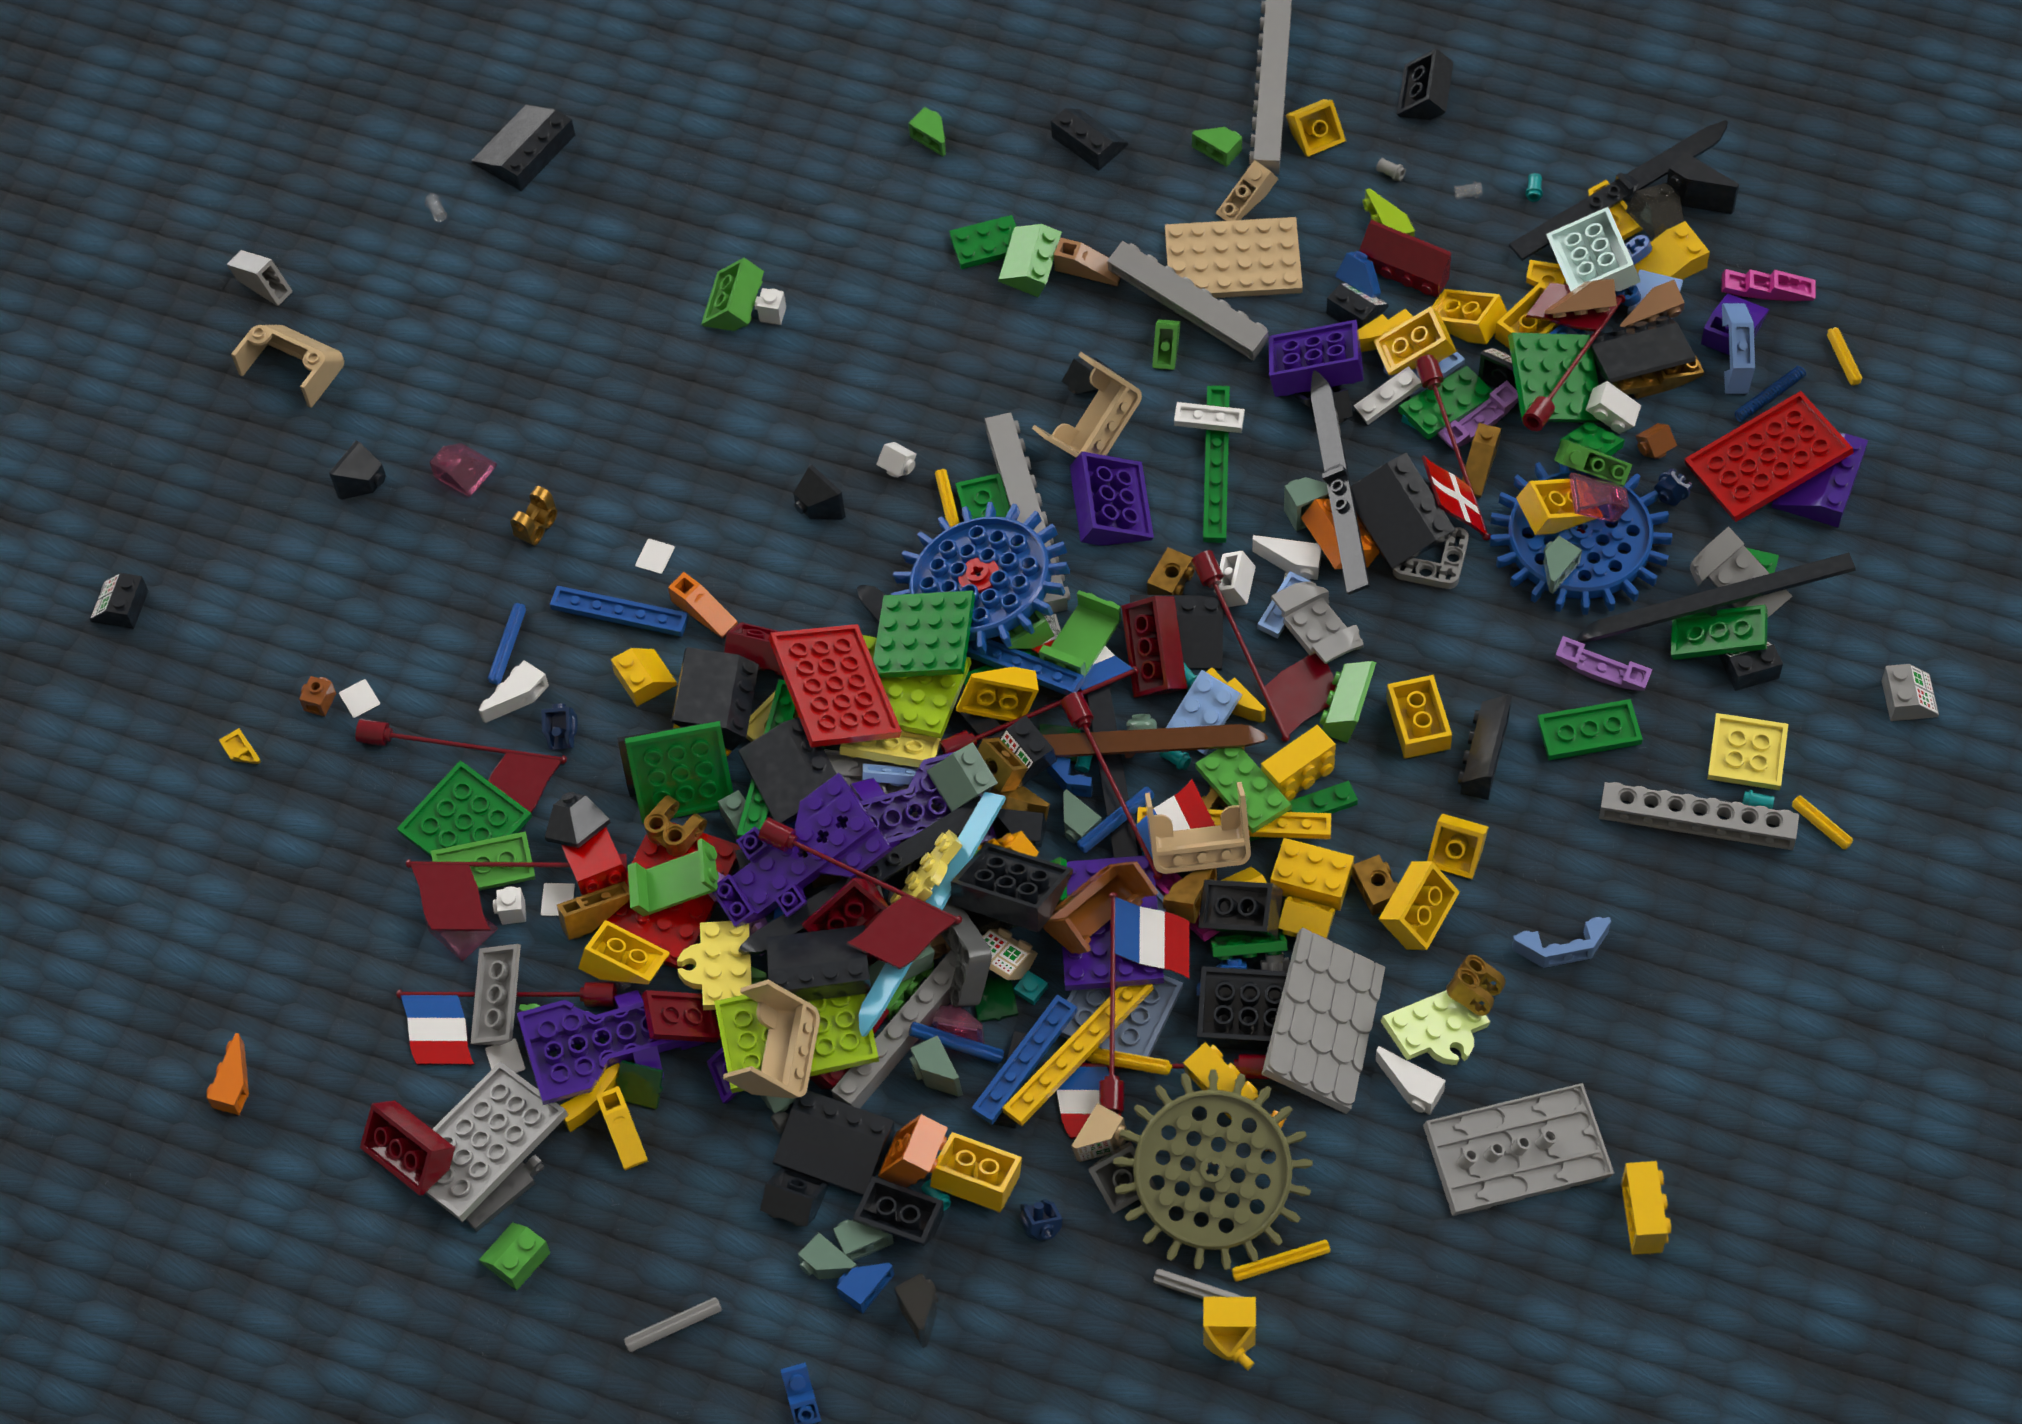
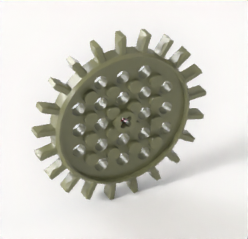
(1265, 1137)

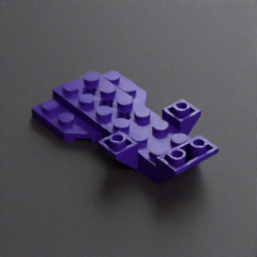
(892, 809)
(779, 877)
(574, 1071)

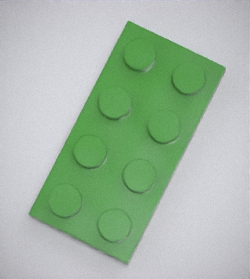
(1233, 765)
(499, 849)

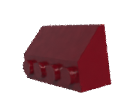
(1406, 259)
(753, 644)
(1154, 646)
(406, 1146)

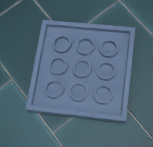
(1143, 1025)

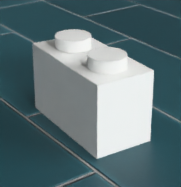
(1613, 407)
(1237, 578)

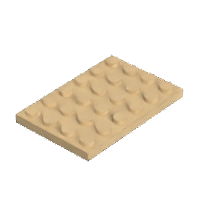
(1237, 256)

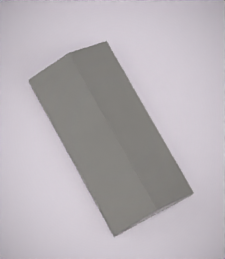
(495, 995)

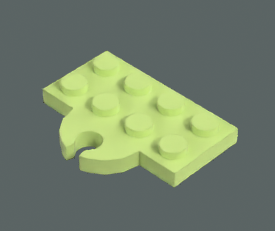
(1434, 1028)

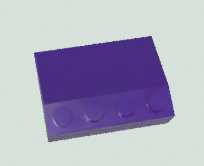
(1327, 349)
(1827, 493)
(1110, 500)

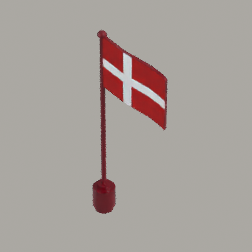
(1450, 492)

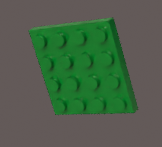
(1541, 362)
(923, 634)
(680, 764)
(461, 812)

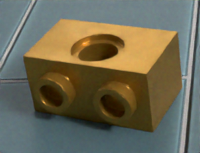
(1171, 564)
(1003, 764)
(1369, 872)

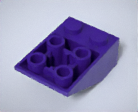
(1717, 336)

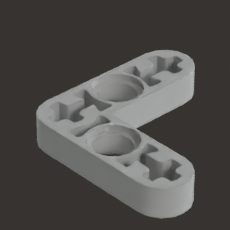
(1444, 568)

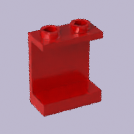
(595, 863)

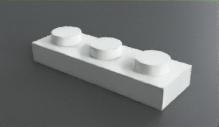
(1388, 395)
(1209, 417)

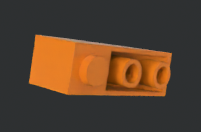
(701, 605)
(231, 1081)

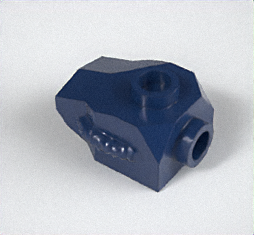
(1671, 487)
(559, 726)
(1041, 1220)

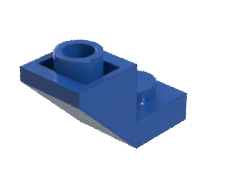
(1061, 772)
(800, 1394)

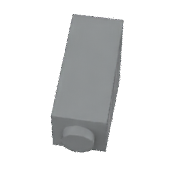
(260, 276)

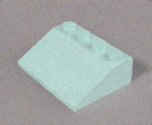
(1593, 251)

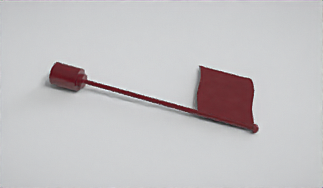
(1543, 407)
(1296, 691)
(517, 774)
(452, 895)
(900, 929)

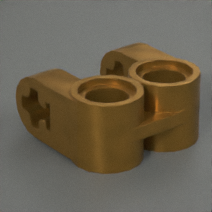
(539, 515)
(661, 817)
(1473, 985)

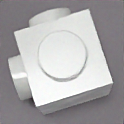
(771, 306)
(896, 459)
(510, 905)

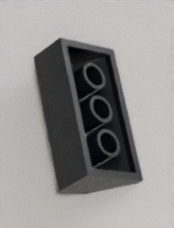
(1485, 747)

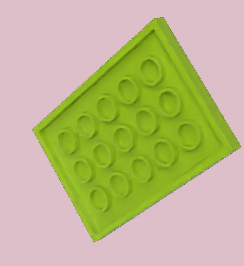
(922, 702)
(837, 1042)

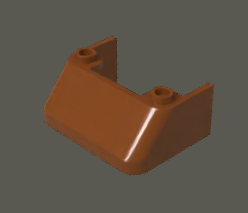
(1090, 904)

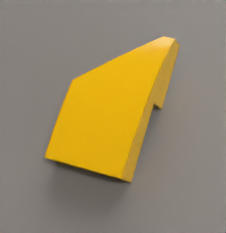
(239, 748)

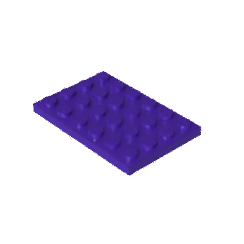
(1092, 968)

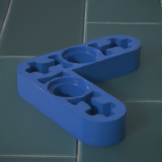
(1638, 254)

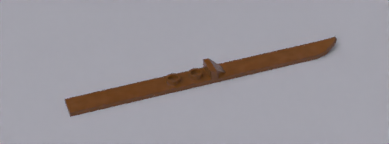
(1155, 740)

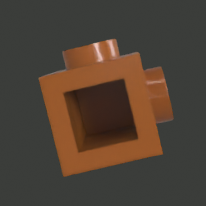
(1656, 441)
(317, 695)

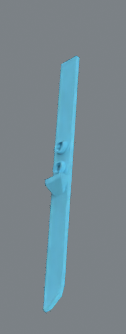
(970, 838)

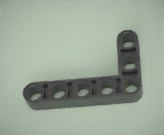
(973, 959)

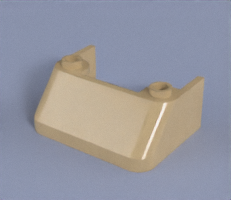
(316, 356)
(1102, 419)
(1200, 847)
(788, 1047)

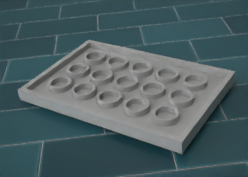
(491, 1137)

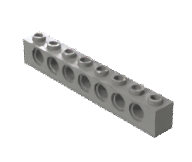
(1707, 825)

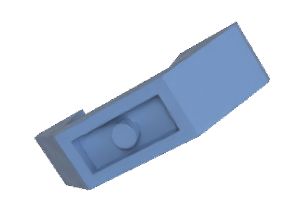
(1741, 348)
(1529, 945)

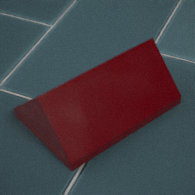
(851, 906)

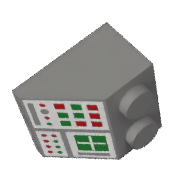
(1908, 693)

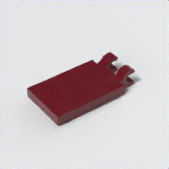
(679, 1017)

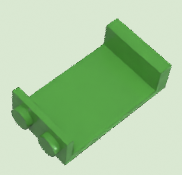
(1083, 634)
(673, 881)

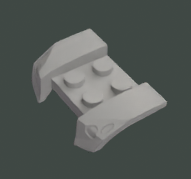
(1729, 562)
(1314, 622)

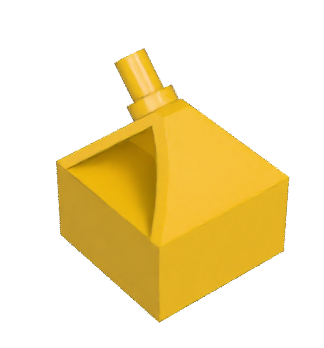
(1230, 1327)

